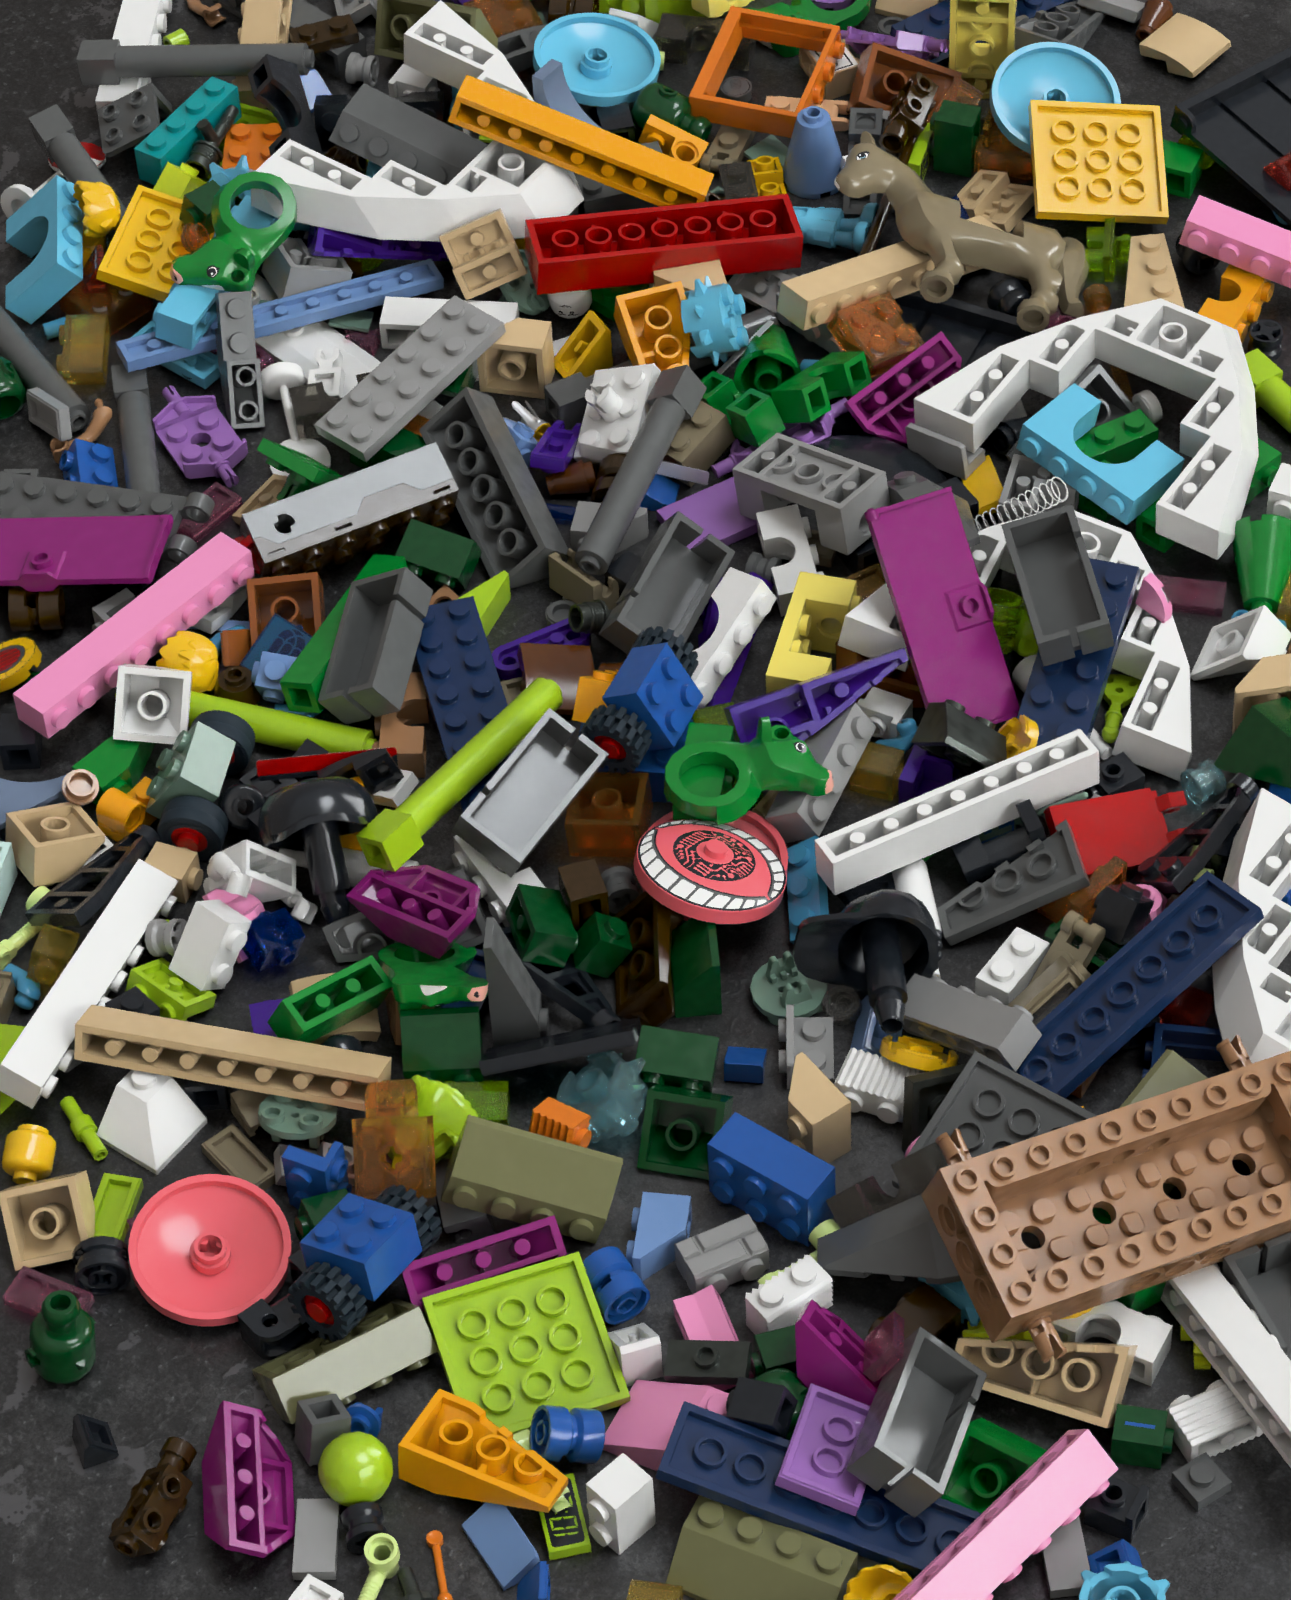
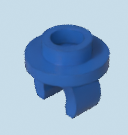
(365, 1418)

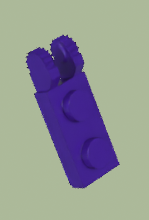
(555, 448)

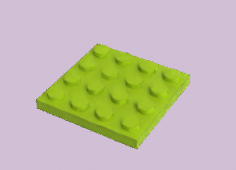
(527, 1343)

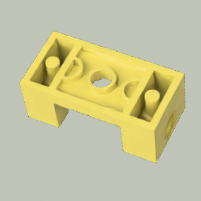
(978, 21)
(810, 624)

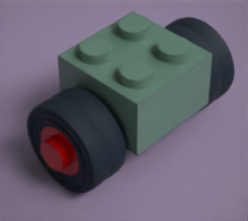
(192, 780)

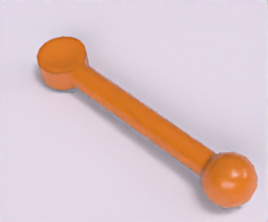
(435, 1541)

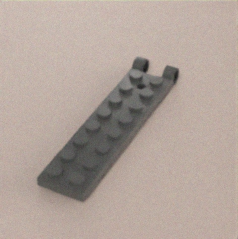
(50, 497)

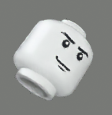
(571, 303)

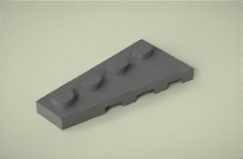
(1033, 880)

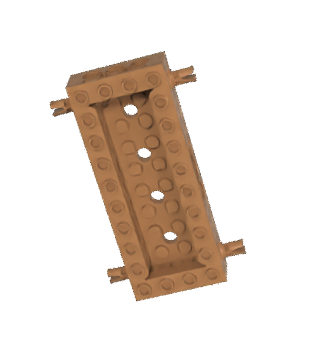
(1118, 1166)

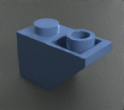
(658, 1226)

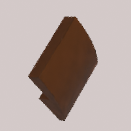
(559, 663)

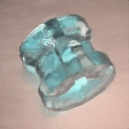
(1203, 782)

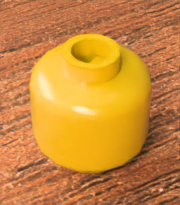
(29, 1154)

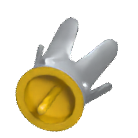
(533, 421)

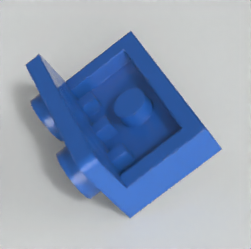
(89, 463)
(313, 1174)

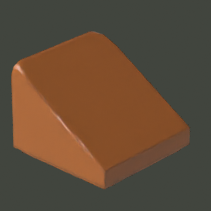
(235, 646)

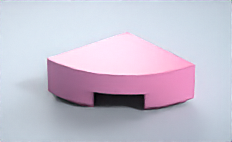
(1153, 599)

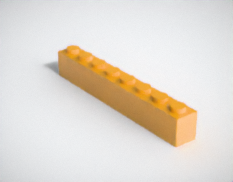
(577, 145)

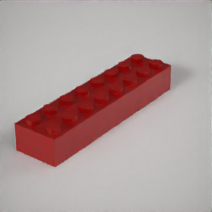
(632, 243)

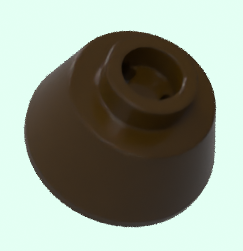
(236, 685)

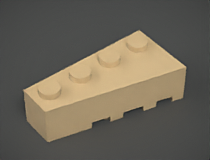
(1151, 271)
(1079, 1385)

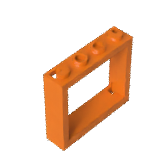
(768, 28)

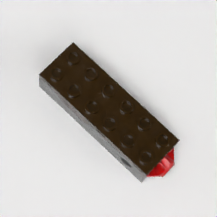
(349, 514)

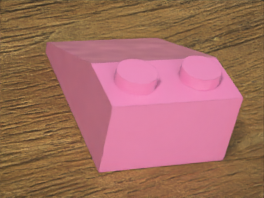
(647, 1420)

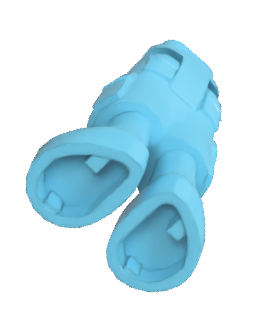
(829, 227)

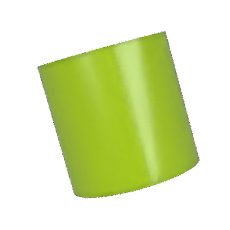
(177, 37)

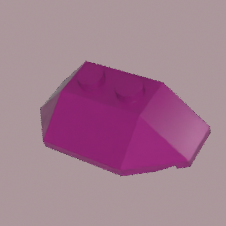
(888, 402)
(418, 906)
(483, 1259)
(831, 1355)
(246, 1483)

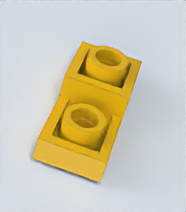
(768, 175)
(985, 486)

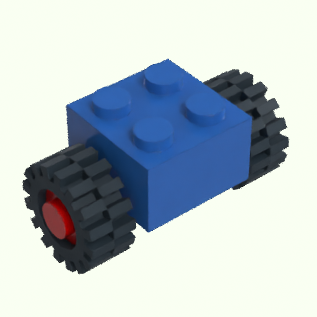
(646, 700)
(358, 1255)

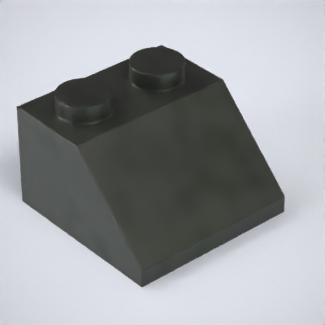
(959, 737)

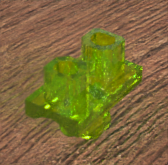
(1105, 248)

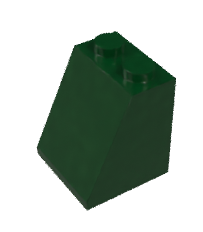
(1261, 744)

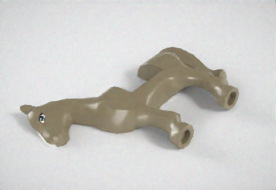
(933, 226)

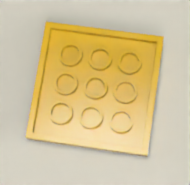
(1098, 162)
(145, 245)

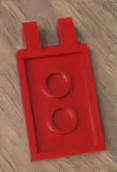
(1119, 825)

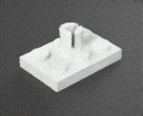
(616, 407)

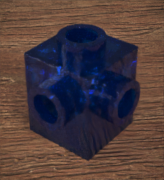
(273, 939)

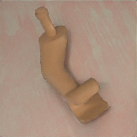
(211, 14)
(99, 421)

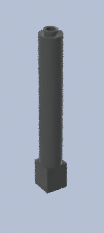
(107, 61)
(61, 146)
(38, 371)
(566, 397)
(671, 402)
(136, 429)

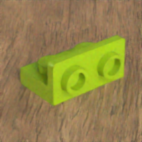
(169, 991)

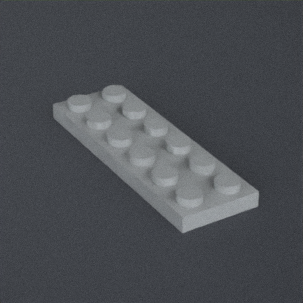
(410, 378)

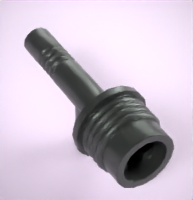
(207, 150)
(588, 616)

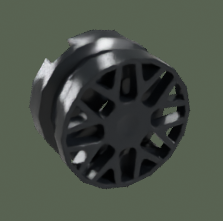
(101, 1265)

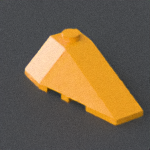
(653, 326)
(468, 1457)

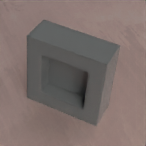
(1201, 1481)

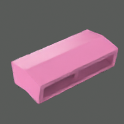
(705, 1318)

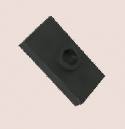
(707, 1361)

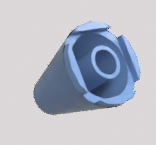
(812, 155)

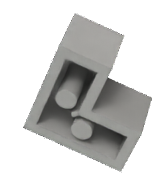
(294, 270)
(1025, 475)

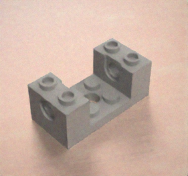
(815, 478)

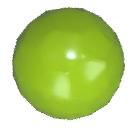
(355, 1468)

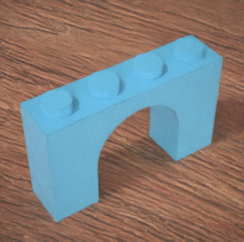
(54, 227)
(1117, 488)

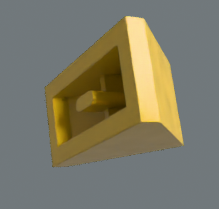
(586, 349)

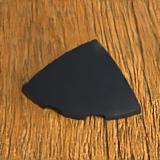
(881, 455)

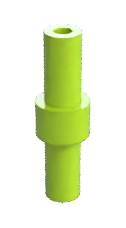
(83, 1128)

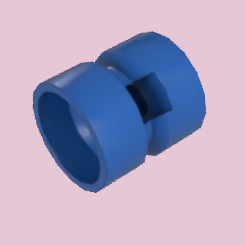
(615, 1285)
(574, 1434)

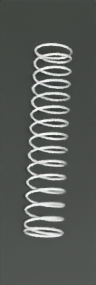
(1029, 504)

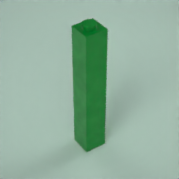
(306, 675)

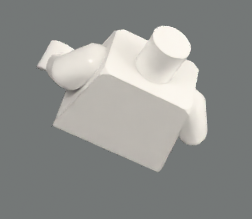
(260, 872)

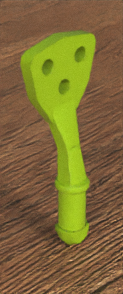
(1118, 693)

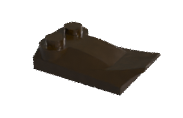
(644, 976)

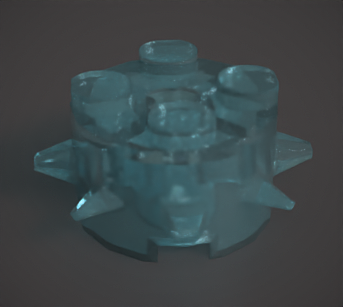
(608, 1092)

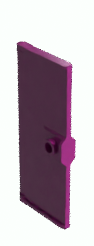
(81, 550)
(942, 605)

